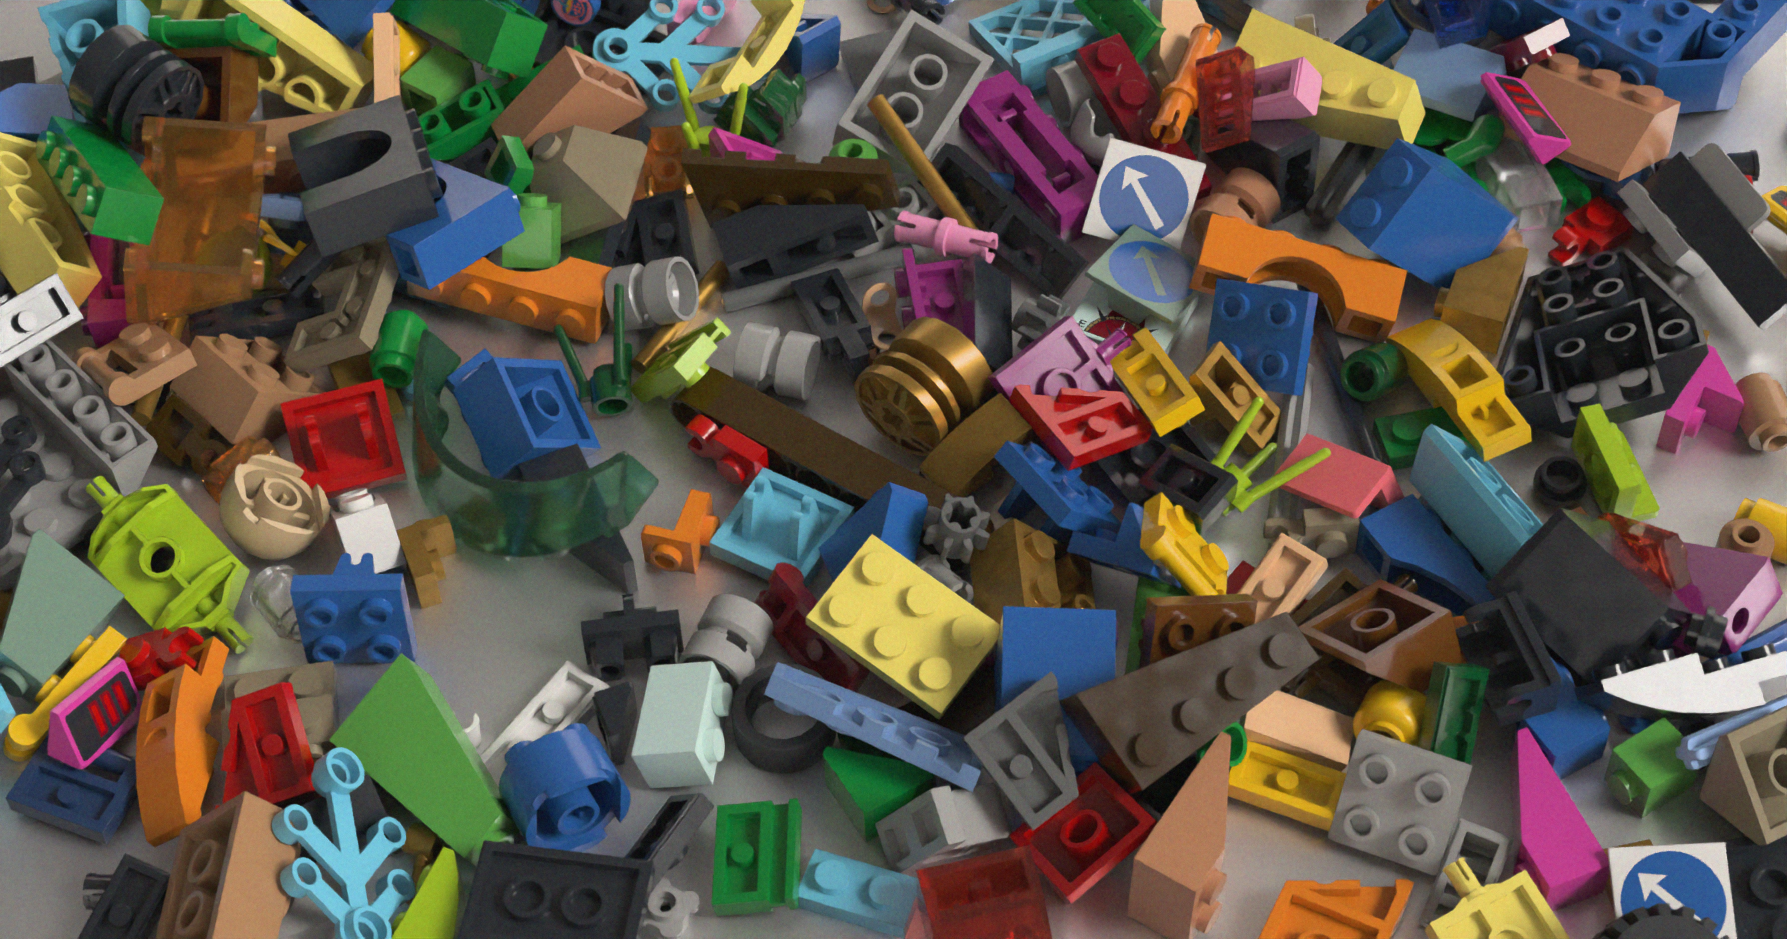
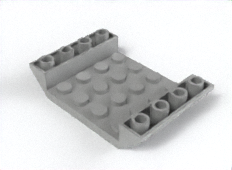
(77, 441)

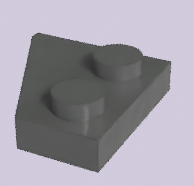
(1028, 753)

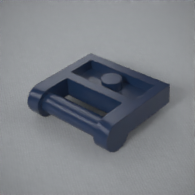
(75, 797)

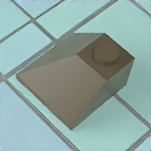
(589, 175)

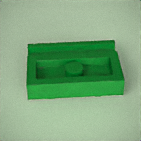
(756, 857)

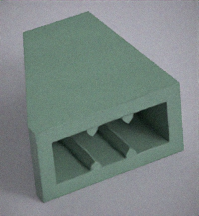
(49, 615)

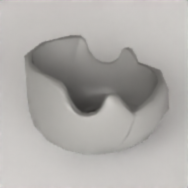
(1092, 131)

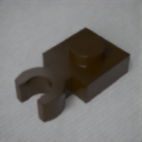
(184, 435)

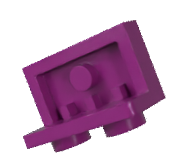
(930, 290)

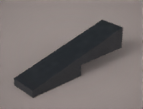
(1021, 234)

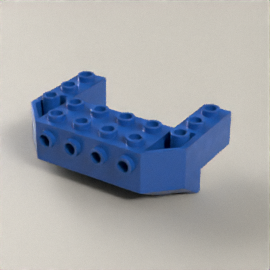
(1659, 42)

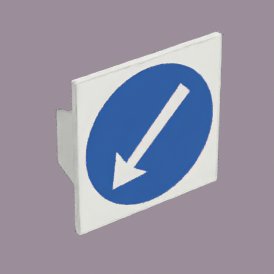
(1143, 190)
(1675, 875)

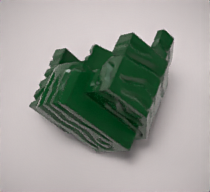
(768, 110)

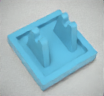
(778, 524)

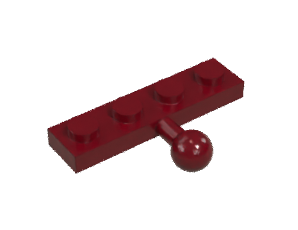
(1129, 97)

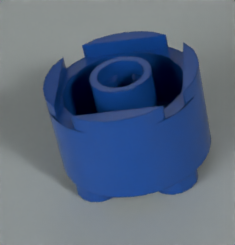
(563, 789)

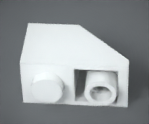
(366, 526)

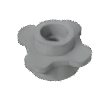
(673, 922)

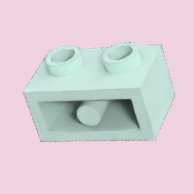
(682, 725)

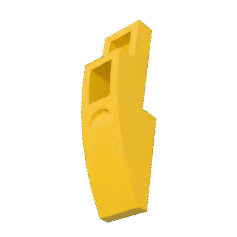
(1464, 384)

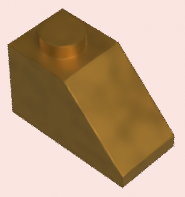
(1483, 298)

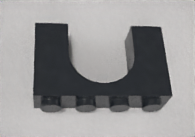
(365, 175)

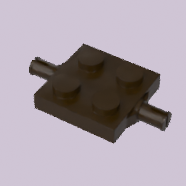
(1337, 677)

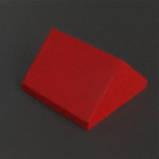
(1086, 835)

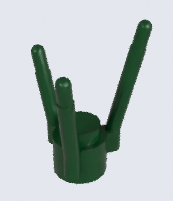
(611, 383)

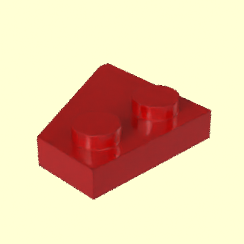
(1082, 424)
(267, 747)

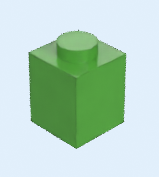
(436, 79)
(541, 241)
(1647, 770)

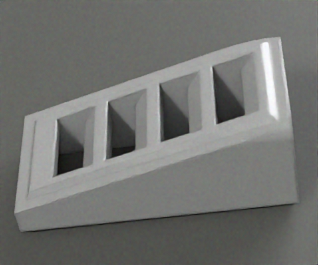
(1475, 839)

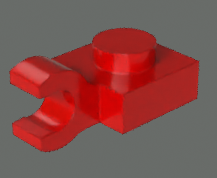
(1590, 230)

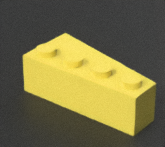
(310, 63)
(1357, 96)
(39, 226)

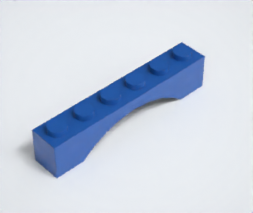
(1413, 542)

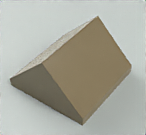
(1750, 777)

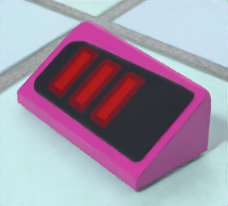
(1526, 116)
(94, 716)

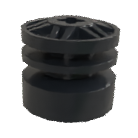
(129, 78)

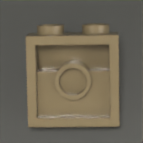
(315, 695)

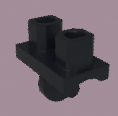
(629, 636)

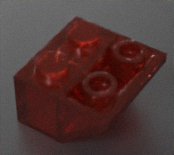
(984, 898)

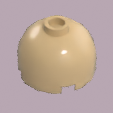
(271, 508)

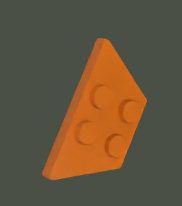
(1337, 910)

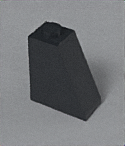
(1280, 152)

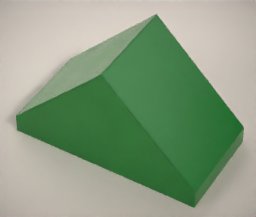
(872, 786)

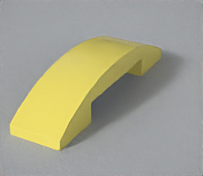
(758, 53)

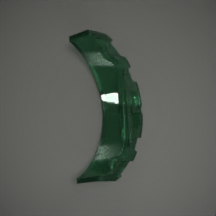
(509, 516)

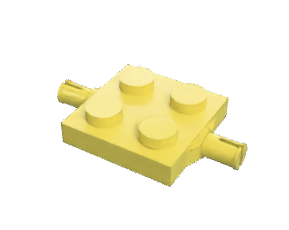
(1495, 910)

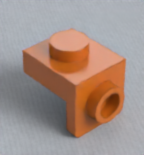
(685, 545)

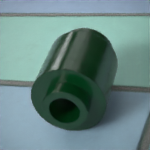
(1374, 371)

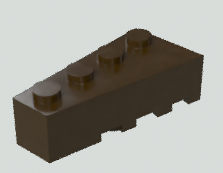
(1175, 706)

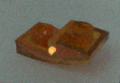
(663, 162)

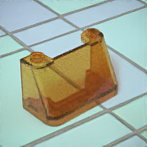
(208, 220)

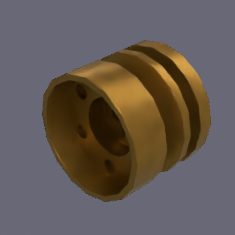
(923, 385)

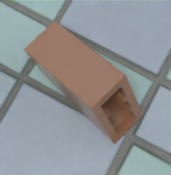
(571, 93)

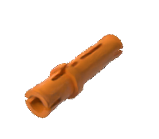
(1180, 95)

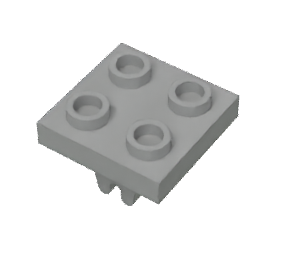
(1399, 802)

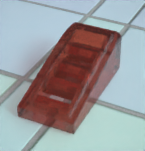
(1210, 73)

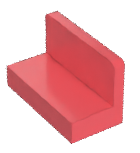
(1343, 480)

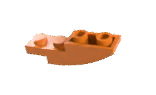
(172, 744)

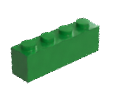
(99, 180)

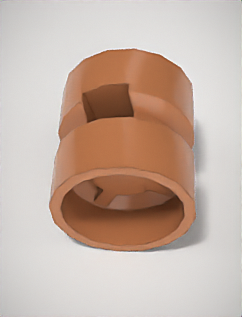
(1242, 195)

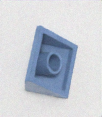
(1449, 76)

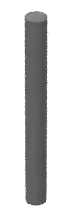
(781, 287)

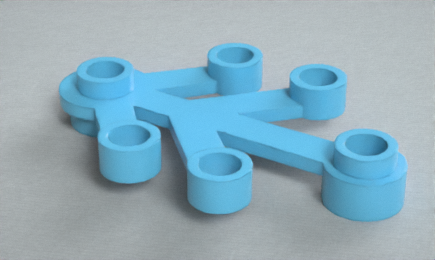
(673, 46)
(334, 778)

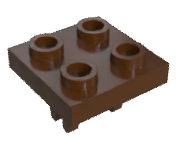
(1189, 621)

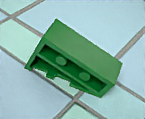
(486, 31)

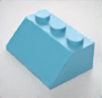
(1471, 500)

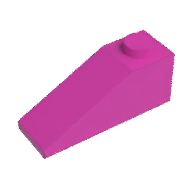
(1551, 832)

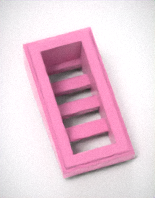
(1298, 93)

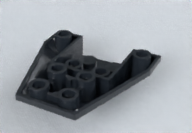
(1599, 337)

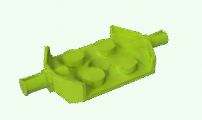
(198, 587)

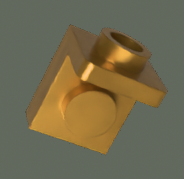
(423, 547)

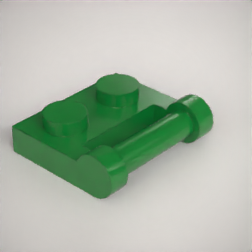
(199, 33)

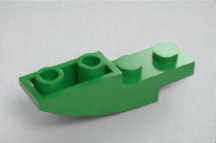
(468, 117)

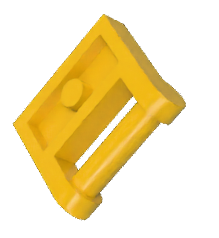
(1172, 539)

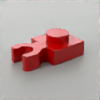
(735, 455)
(158, 652)

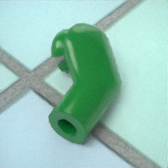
(1481, 141)

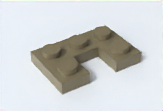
(367, 281)

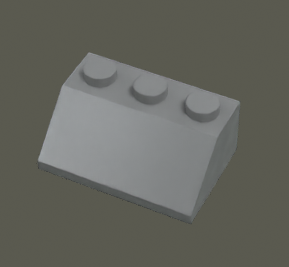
(927, 83)

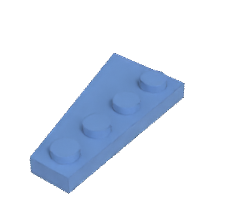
(876, 723)

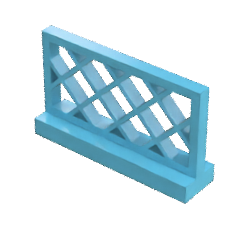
(1036, 53)

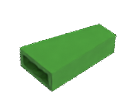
(426, 759)

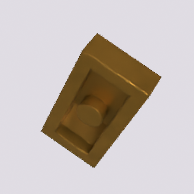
(1228, 392)

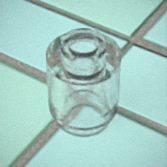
(274, 602)

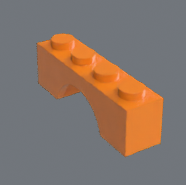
(1357, 291)
(561, 295)

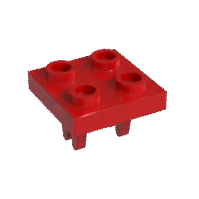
(345, 439)

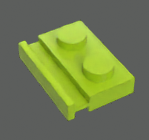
(682, 363)

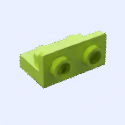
(1611, 467)

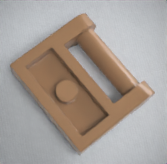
(145, 353)

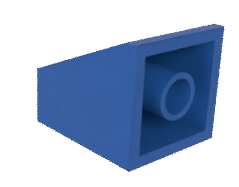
(1425, 214)
(1064, 641)

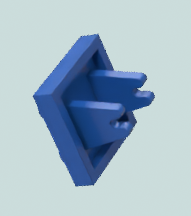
(1265, 331)
(1057, 491)
(353, 614)

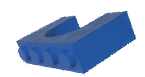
(471, 223)

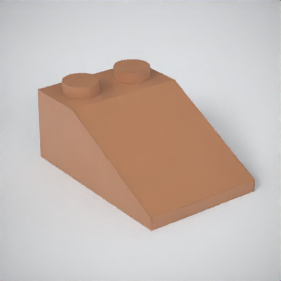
(1182, 859)

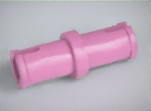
(945, 236)

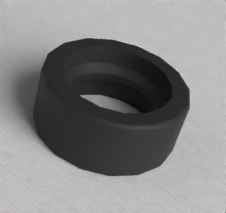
(775, 753)

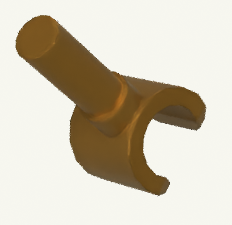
(423, 845)

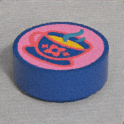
(576, 11)

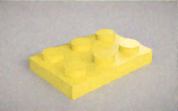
(904, 626)

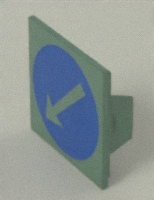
(1145, 277)

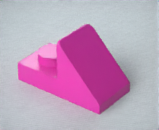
(1706, 398)

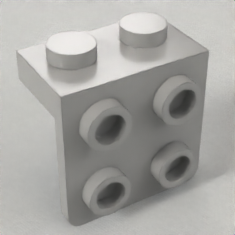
(1671, 244)

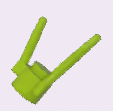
(697, 136)
(1243, 498)

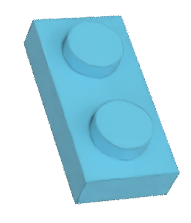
(858, 893)

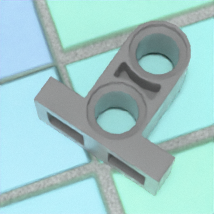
(943, 827)

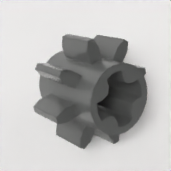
(1037, 317)
(956, 528)

